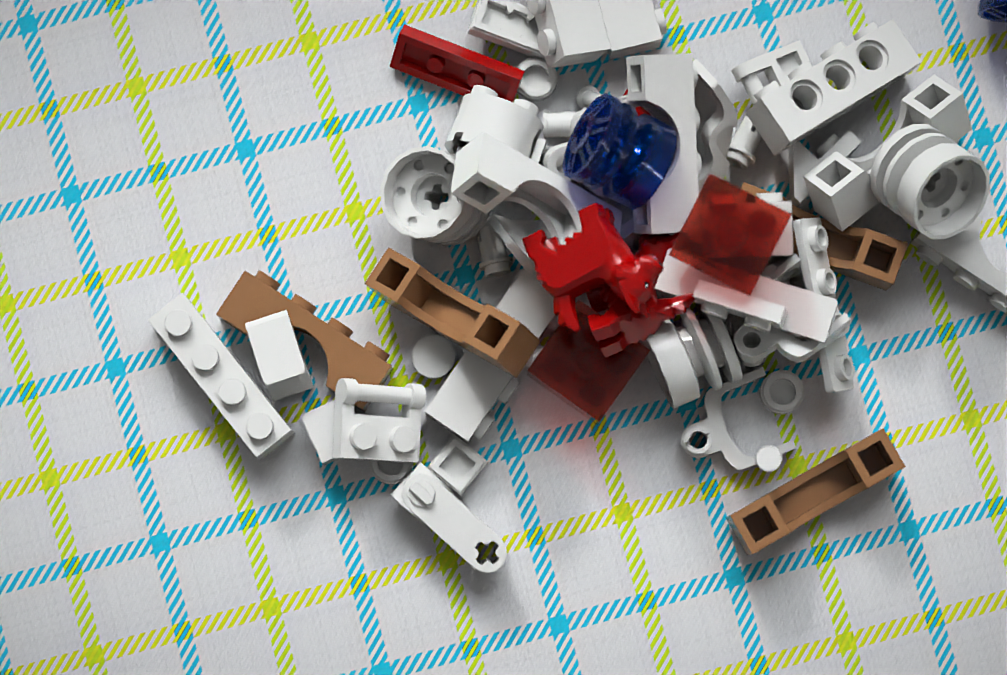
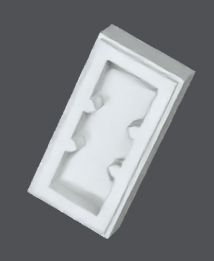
(506, 25)

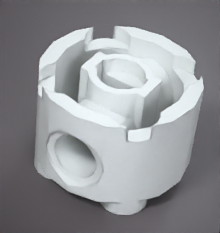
(506, 121)

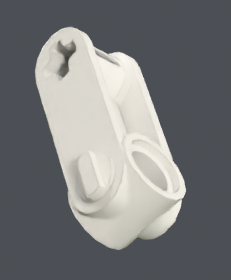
(448, 517)

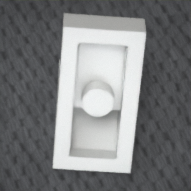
(803, 161)
(279, 355)

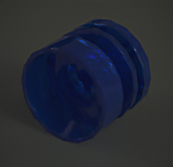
(619, 151)

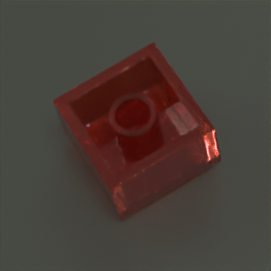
(730, 233)
(579, 372)

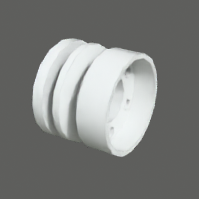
(929, 181)
(413, 195)
(691, 352)

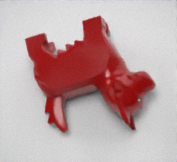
(589, 260)
(620, 324)

